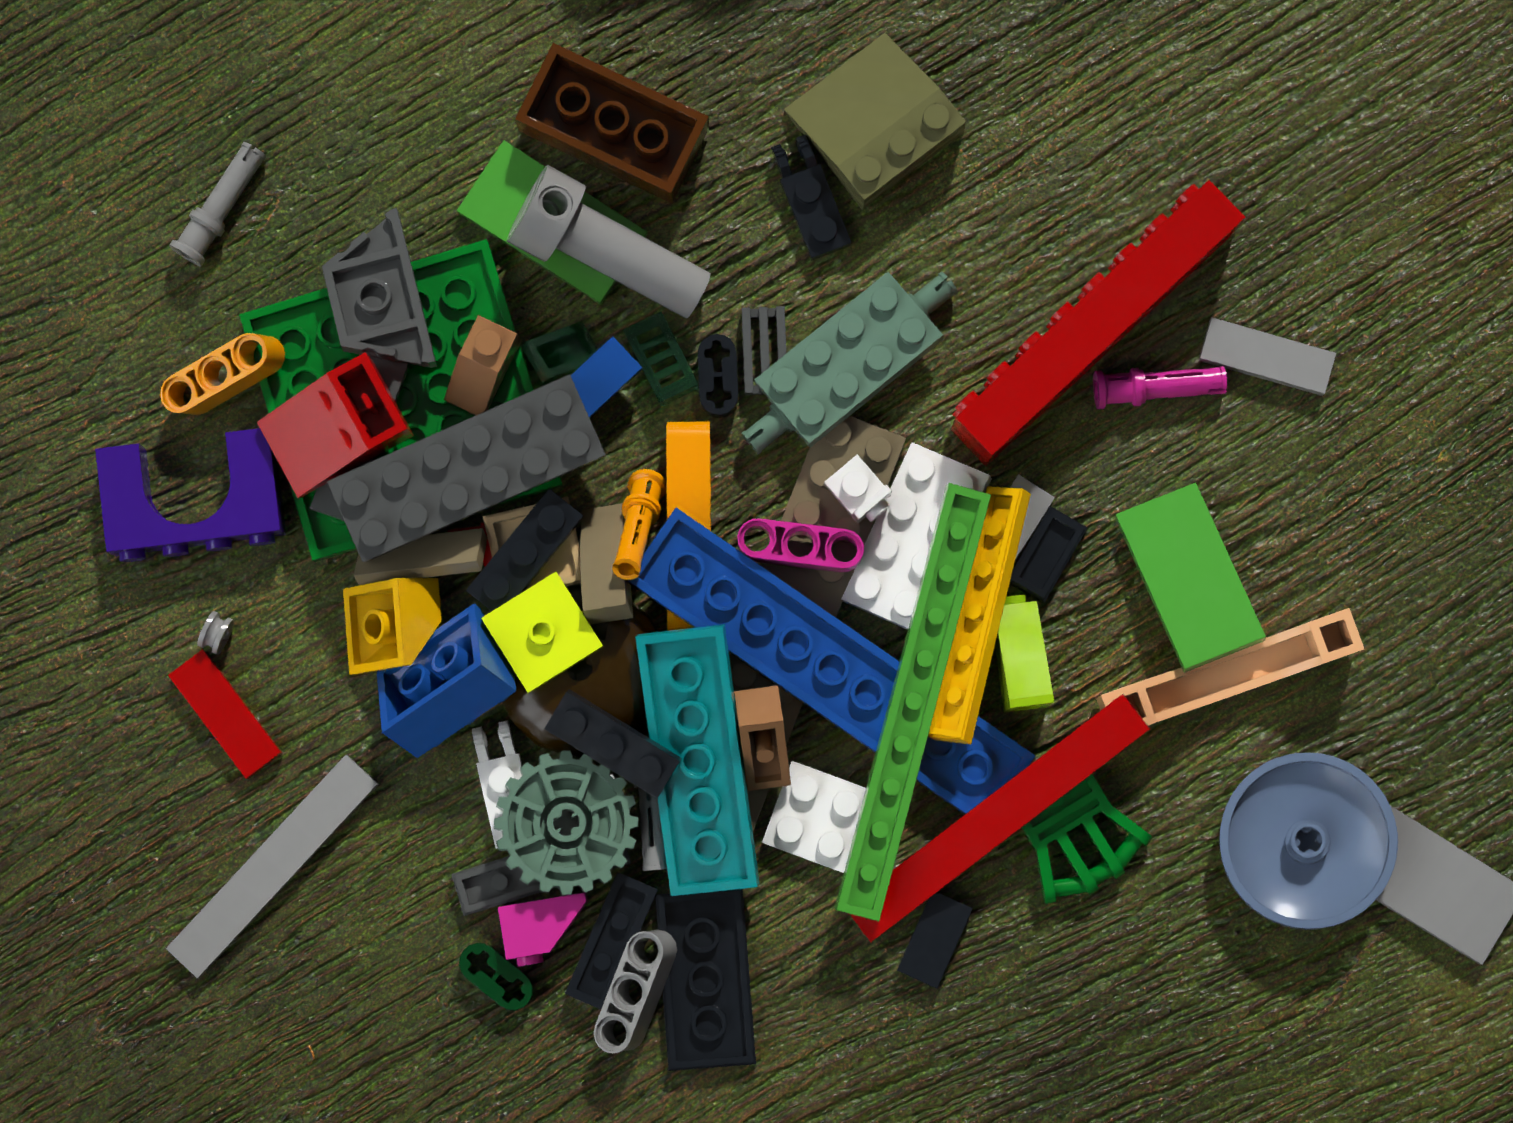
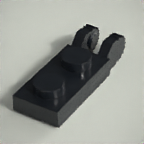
(811, 202)

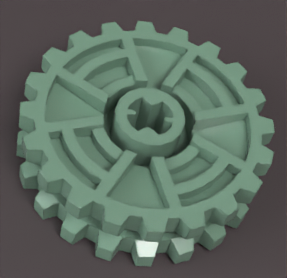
(589, 848)

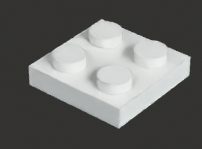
(815, 817)

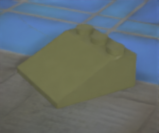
(876, 120)

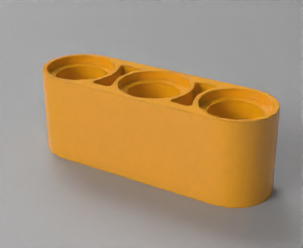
(241, 374)

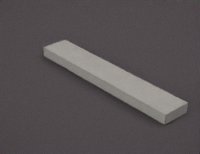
(272, 866)

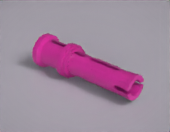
(1140, 386)

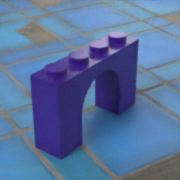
(135, 525)

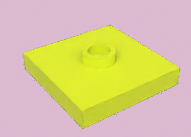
(542, 632)

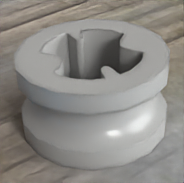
(215, 632)

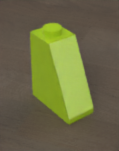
(1022, 657)

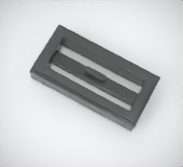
(762, 314)

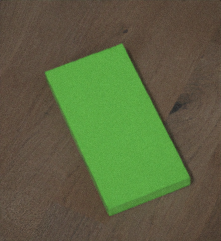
(498, 199)
(1190, 577)

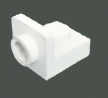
(859, 490)

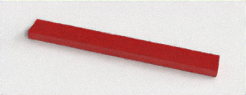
(1006, 811)

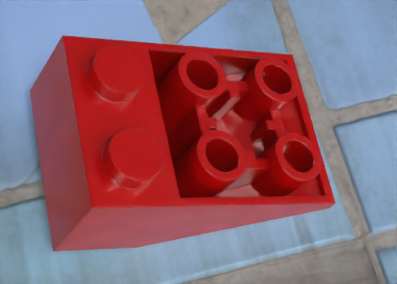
(334, 425)

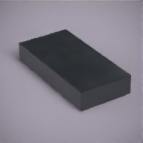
(1047, 554)
(934, 939)

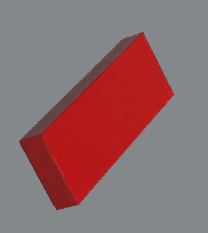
(225, 714)

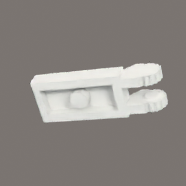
(496, 772)

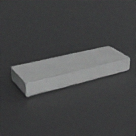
(1267, 356)

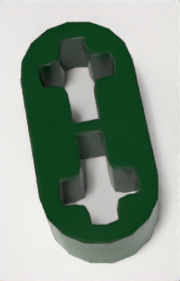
(489, 984)

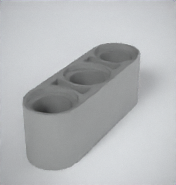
(619, 1004)

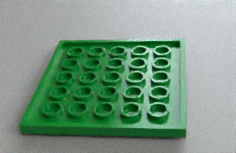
(453, 293)

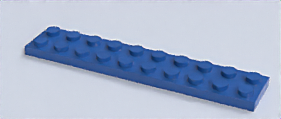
(810, 654)

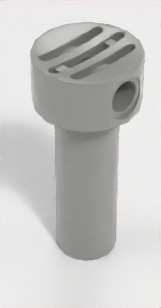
(558, 220)

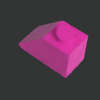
(537, 926)

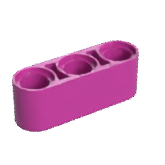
(820, 536)

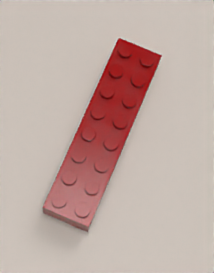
(1101, 318)

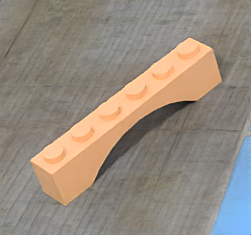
(1244, 670)

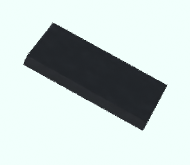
(709, 981)

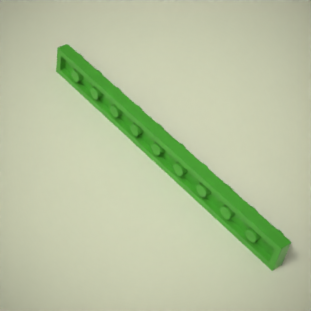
(912, 702)

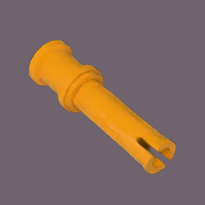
(629, 555)

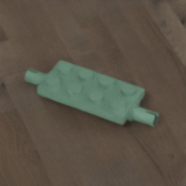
(848, 360)

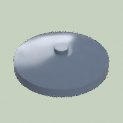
(1308, 841)

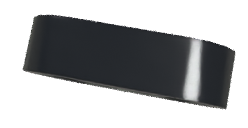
(728, 375)

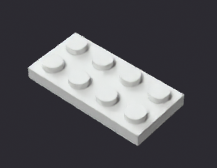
(901, 536)

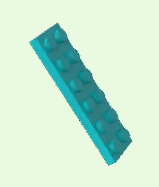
(706, 798)

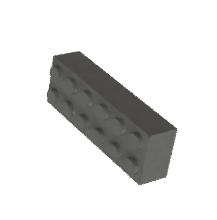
(466, 468)

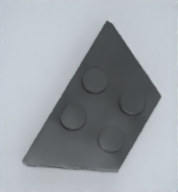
(378, 297)

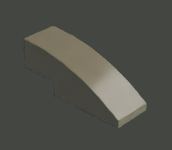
(603, 593)

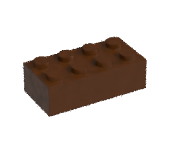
(612, 123)

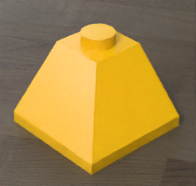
(389, 622)

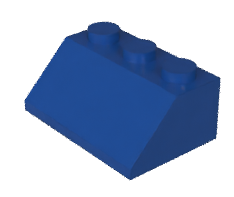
(446, 685)

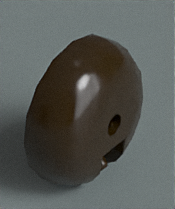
(604, 678)

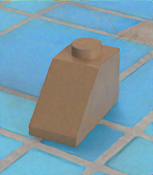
(481, 366)
(762, 738)

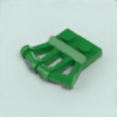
(1068, 812)

